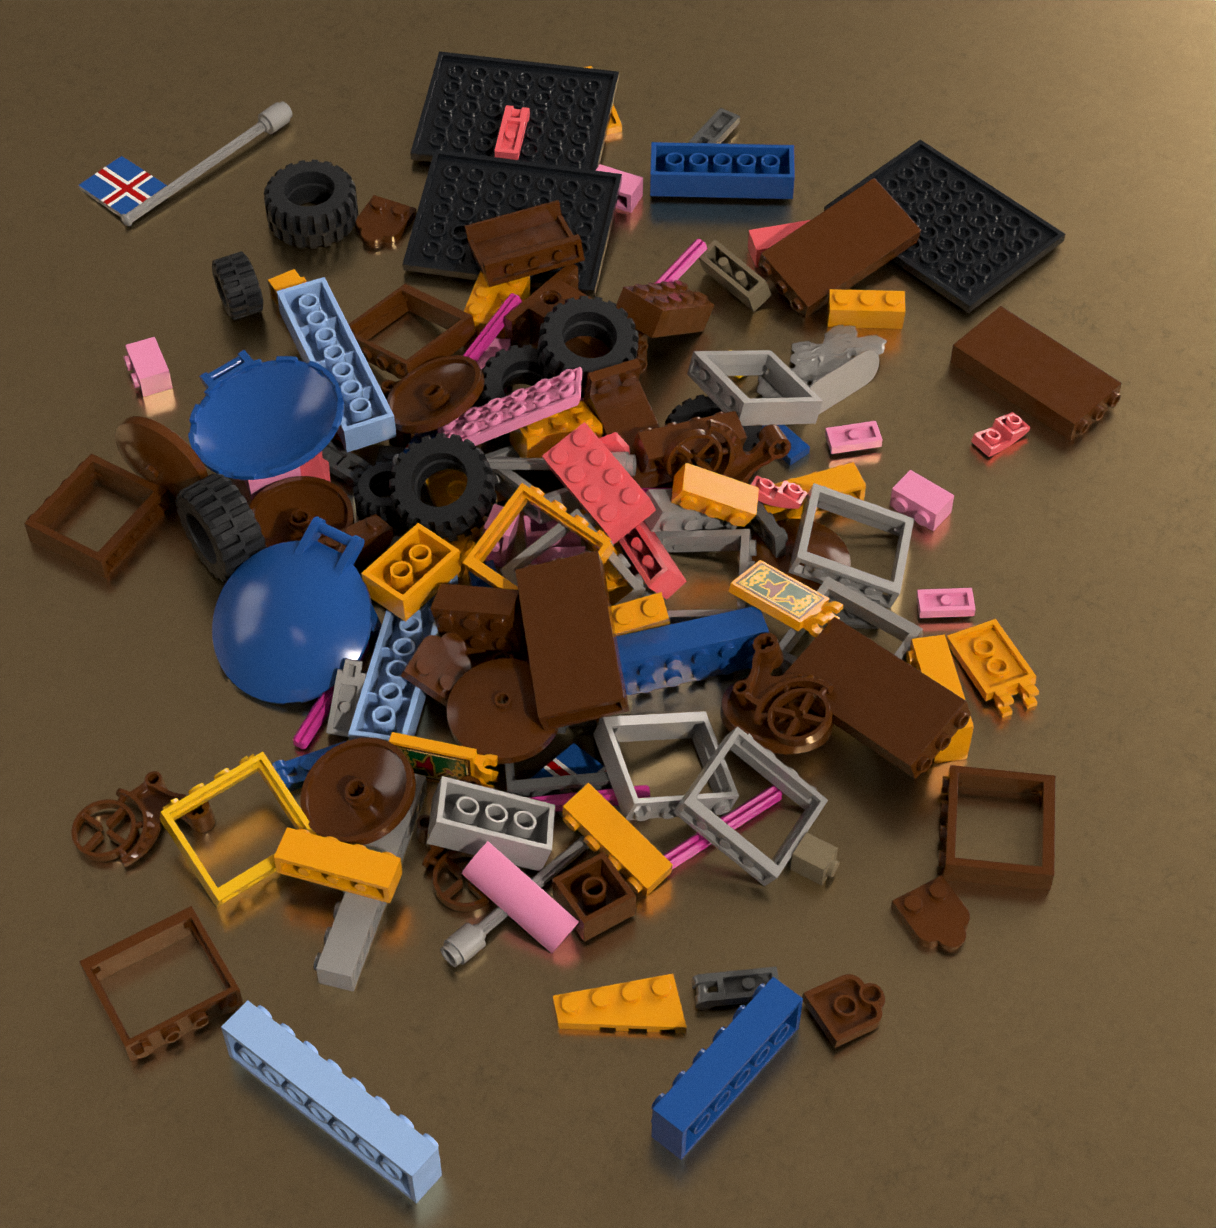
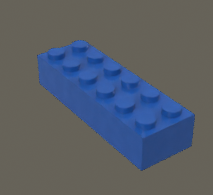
(722, 170)
(690, 650)
(725, 1067)

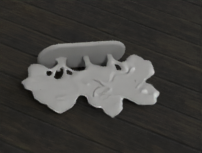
(830, 366)

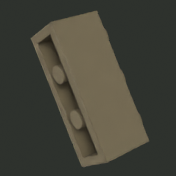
(734, 275)

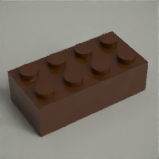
(665, 308)

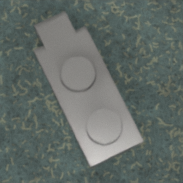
(345, 697)

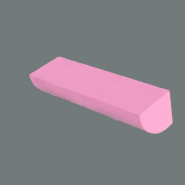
(520, 897)

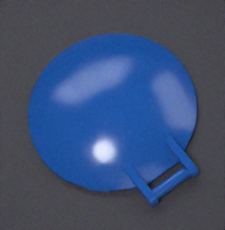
(264, 416)
(293, 617)

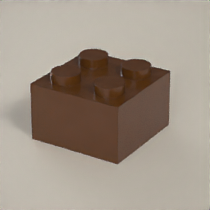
(594, 896)

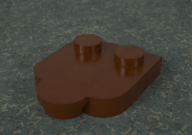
(384, 221)
(438, 665)
(934, 915)
(845, 1007)

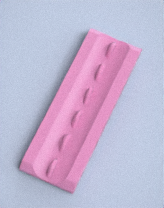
(518, 409)

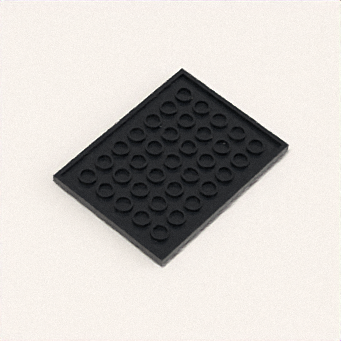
(469, 99)
(479, 187)
(970, 231)

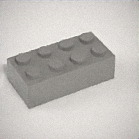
(470, 815)

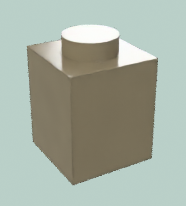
(814, 859)

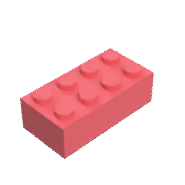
(599, 482)

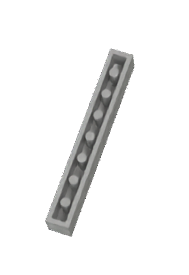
(359, 916)

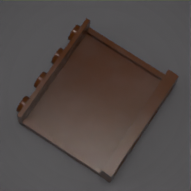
(523, 243)

